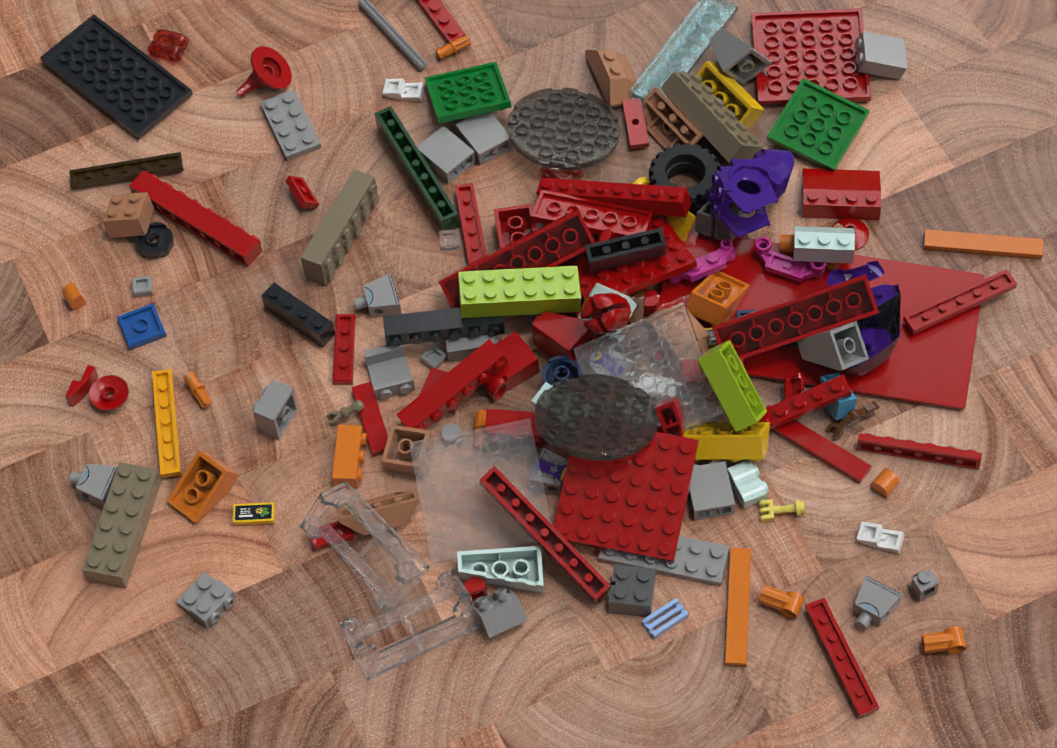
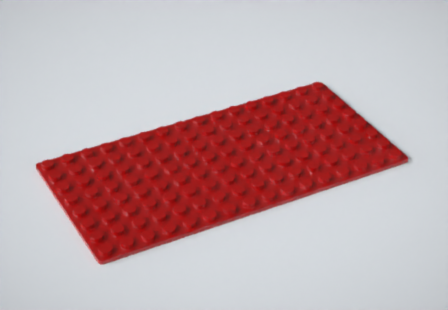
(922, 368)

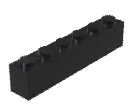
(438, 326)

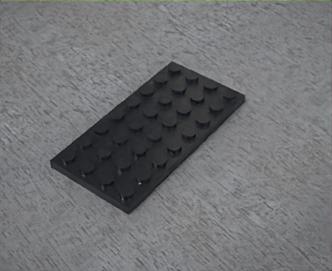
(116, 76)

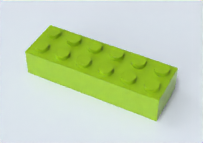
(519, 291)

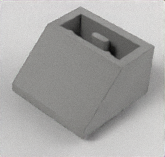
(499, 611)

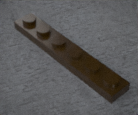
(125, 170)

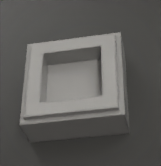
(142, 286)
(433, 357)

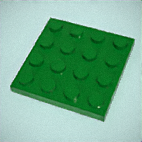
(467, 92)
(818, 125)

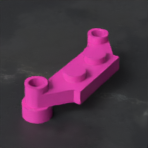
(708, 263)
(784, 265)

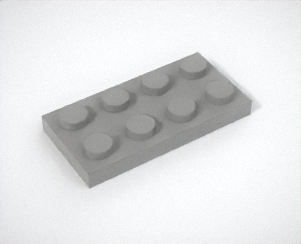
(290, 125)

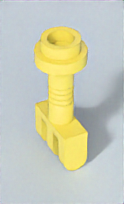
(768, 509)

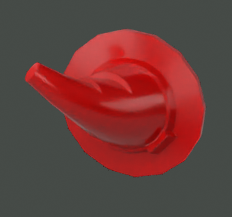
(267, 70)

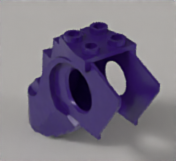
(751, 187)

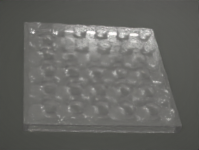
(659, 358)
(455, 505)

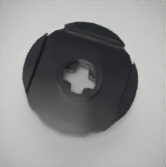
(157, 249)

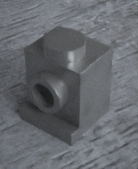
(922, 582)

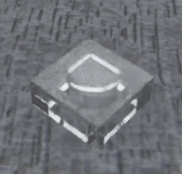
(449, 240)

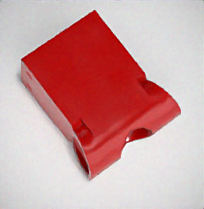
(521, 366)

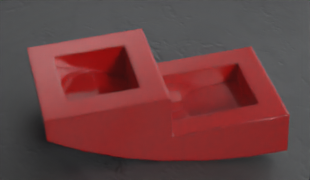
(81, 388)

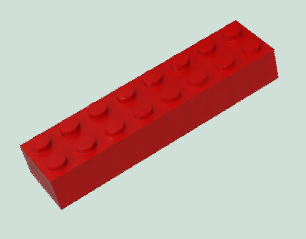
(538, 249)
(798, 317)

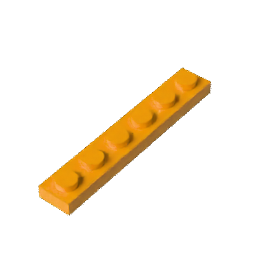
(166, 423)

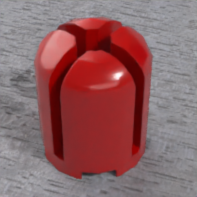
(604, 320)

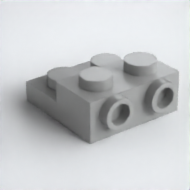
(206, 599)

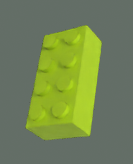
(732, 386)

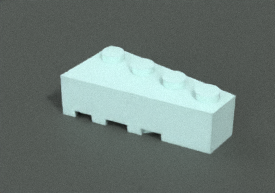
(504, 567)

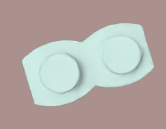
(747, 484)

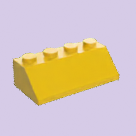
(731, 93)
(721, 441)

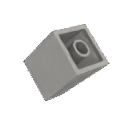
(737, 57)
(835, 348)

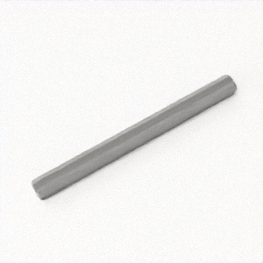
(393, 34)

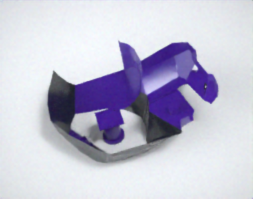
(880, 330)

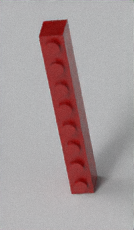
(655, 198)
(198, 219)
(545, 534)

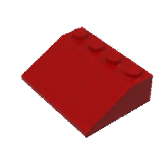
(841, 194)

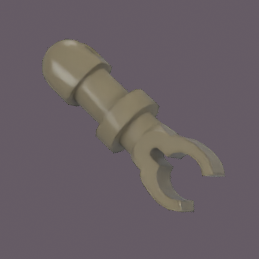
(345, 412)

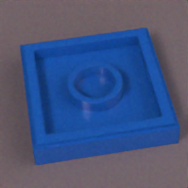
(141, 326)

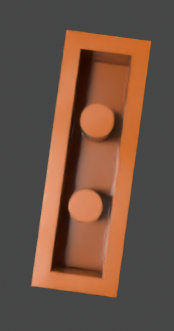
(349, 455)

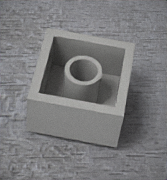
(275, 409)

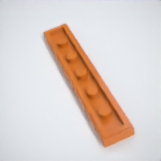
(983, 244)
(738, 607)

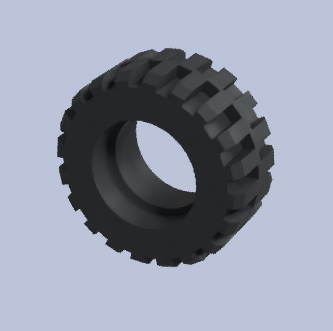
(685, 160)

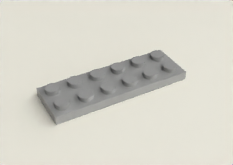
(693, 561)

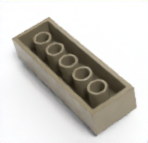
(711, 116)
(340, 228)
(122, 525)

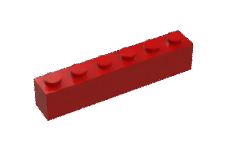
(453, 387)

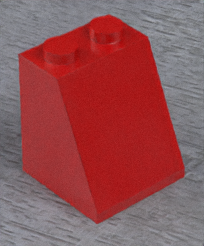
(560, 334)

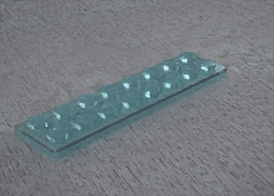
(685, 45)

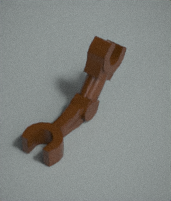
(853, 415)

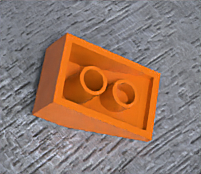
(716, 298)
(202, 486)

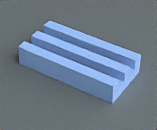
(679, 608)

